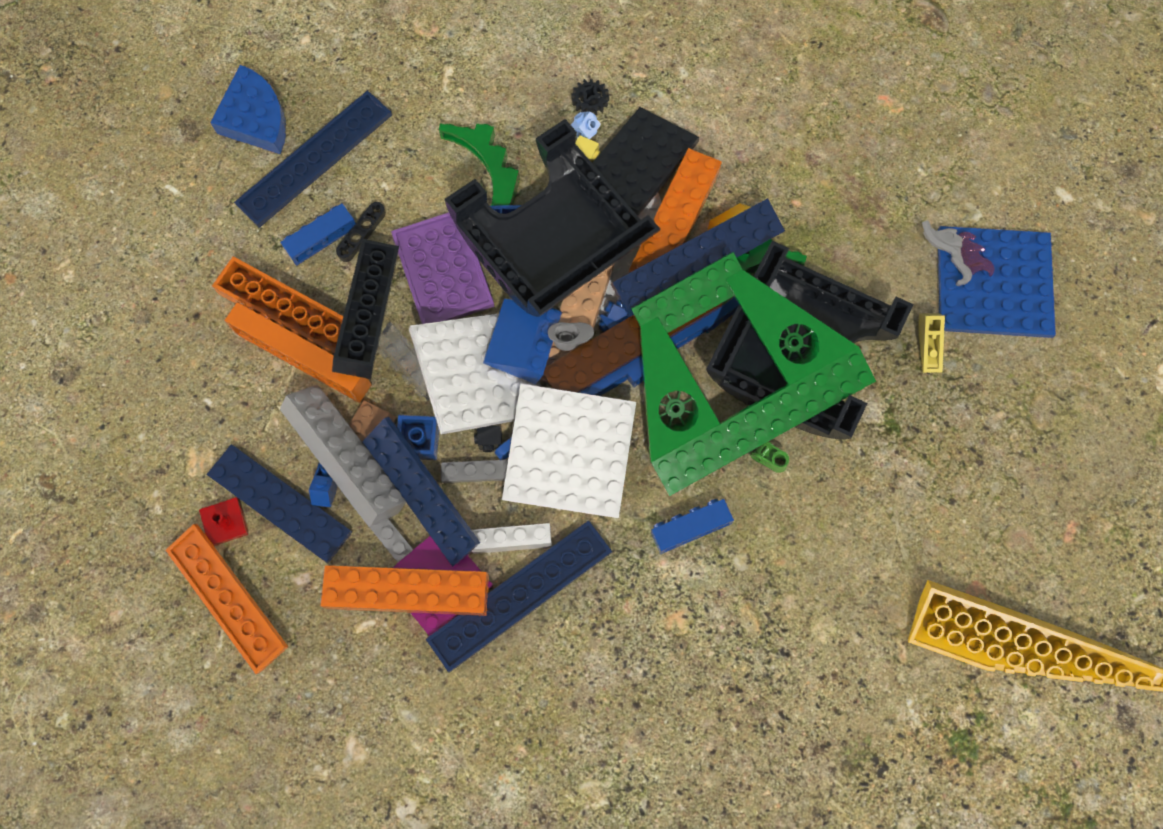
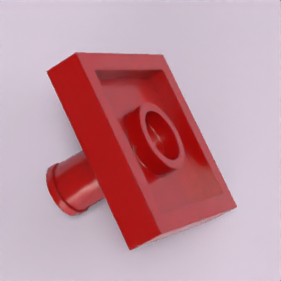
(223, 521)

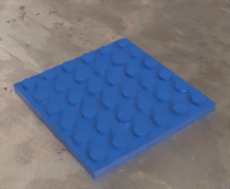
(1011, 301)

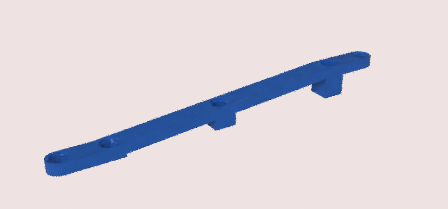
(634, 370)

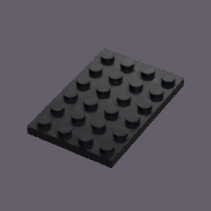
(643, 157)

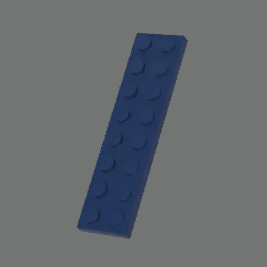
(421, 491)
(279, 503)

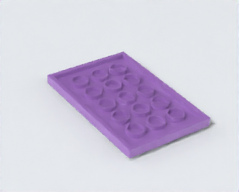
(441, 270)

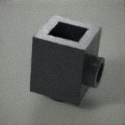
(488, 438)

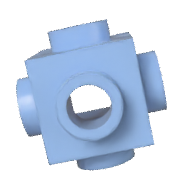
(585, 124)

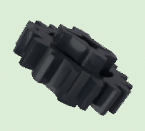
(590, 97)

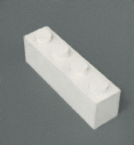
(513, 538)

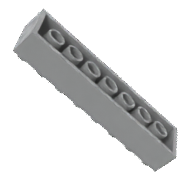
(342, 455)

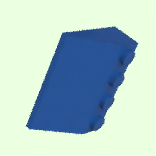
(521, 342)

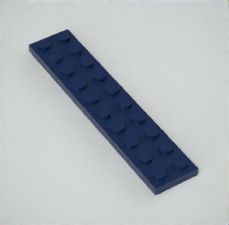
(313, 159)
(734, 235)
(520, 596)

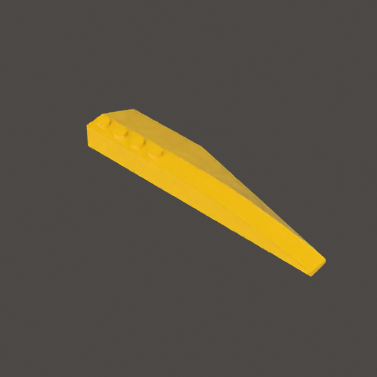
(1018, 643)

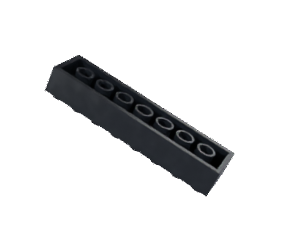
(365, 309)

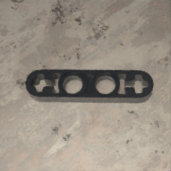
(364, 233)

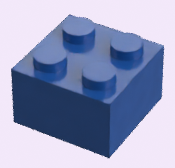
(421, 435)

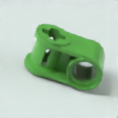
(769, 455)

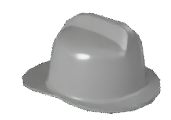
(570, 335)

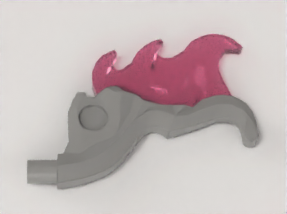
(963, 251)

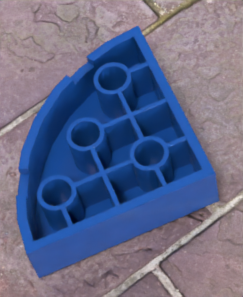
(251, 112)

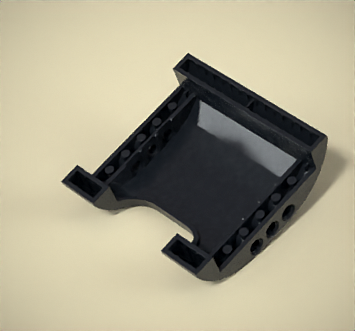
(557, 236)
(748, 371)

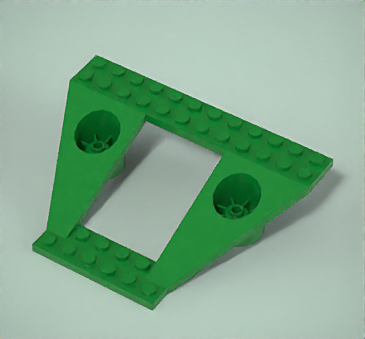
(701, 444)

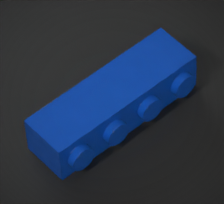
(318, 234)
(691, 526)

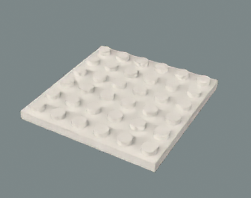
(458, 383)
(569, 451)

